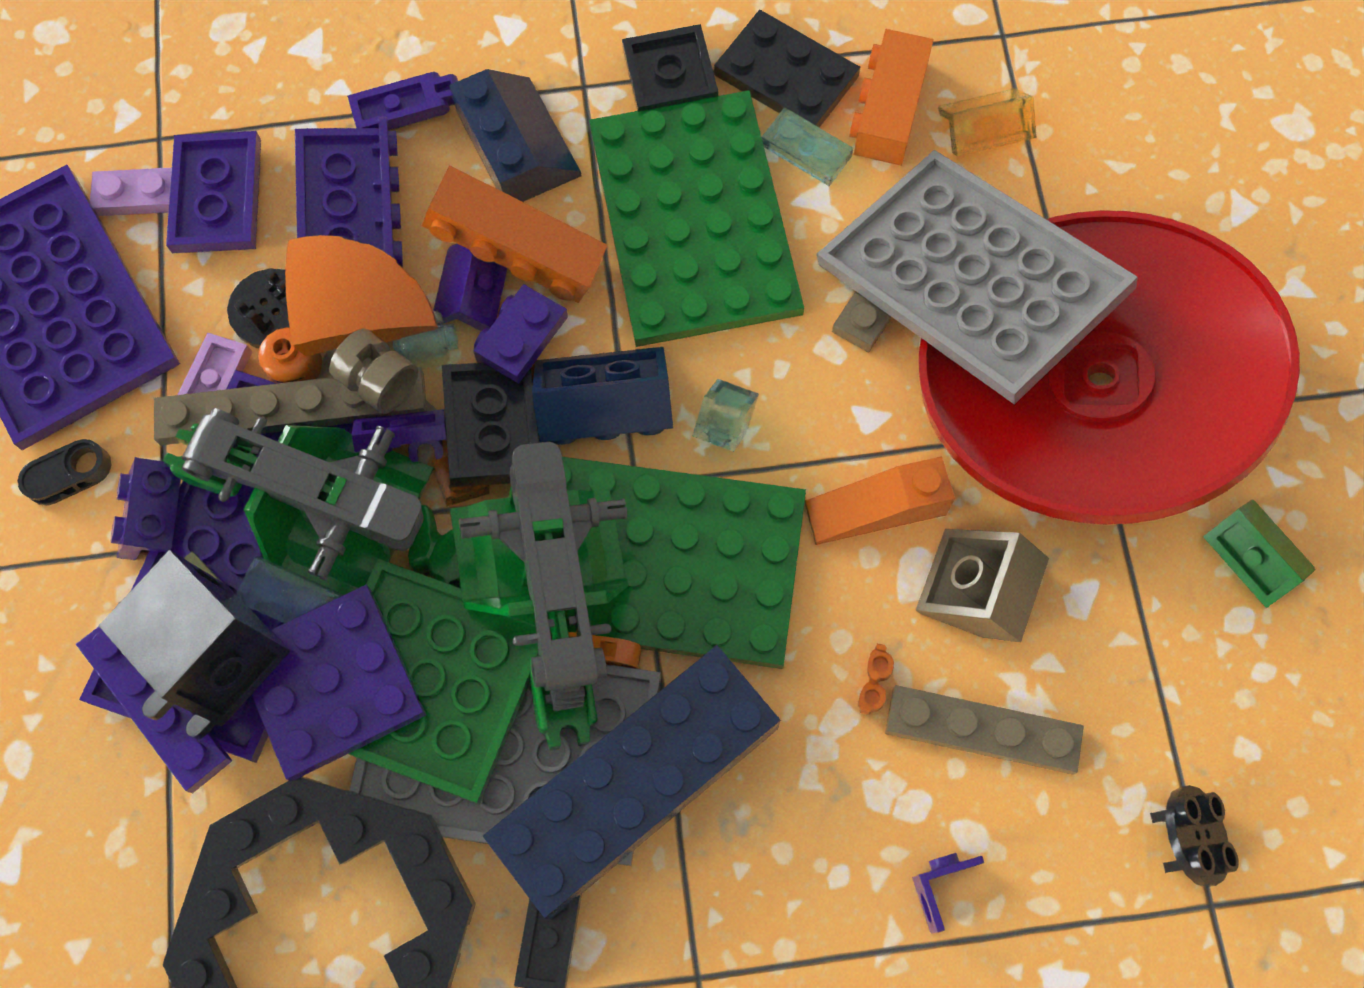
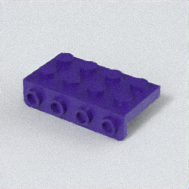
(348, 185)

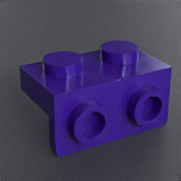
(519, 333)
(148, 511)

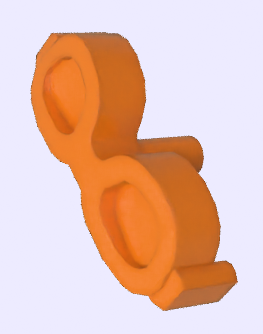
(879, 669)

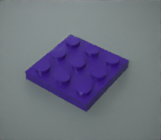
(335, 685)

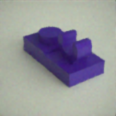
(409, 428)

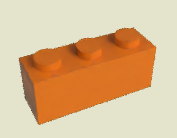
(891, 96)

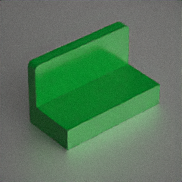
(1259, 553)

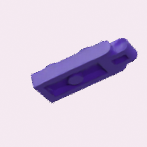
(403, 101)

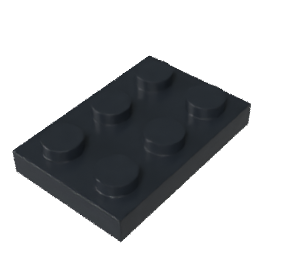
(786, 69)
(485, 422)

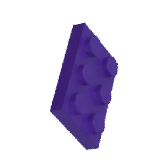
(214, 192)

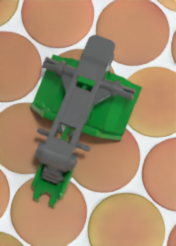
(313, 496)
(540, 557)

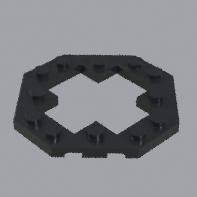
(352, 826)

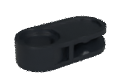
(55, 474)

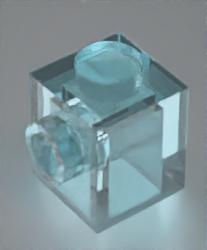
(725, 415)

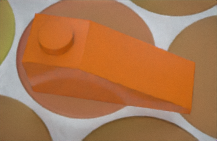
(882, 501)

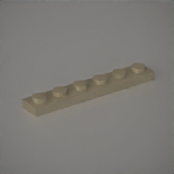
(290, 403)

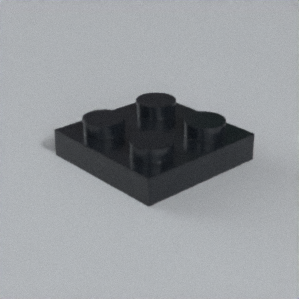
(669, 68)

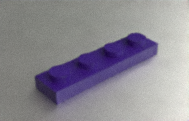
(188, 758)

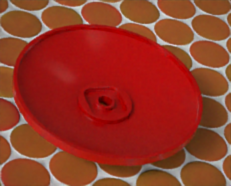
(1194, 400)

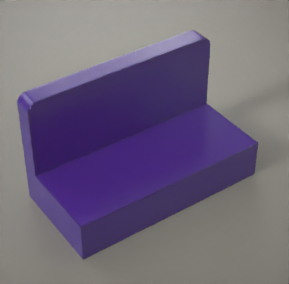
(469, 288)

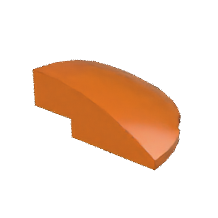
(347, 287)

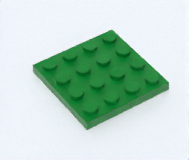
(463, 675)

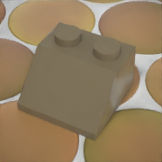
(984, 583)

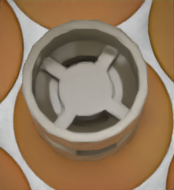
(368, 366)

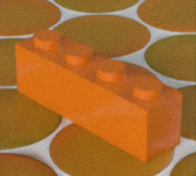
(513, 235)

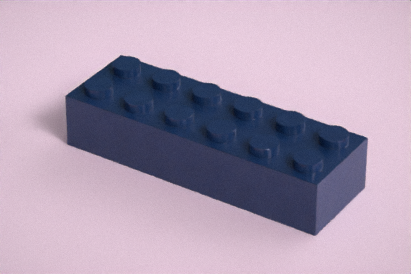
(632, 782)

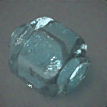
(429, 348)

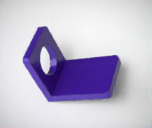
(939, 867)

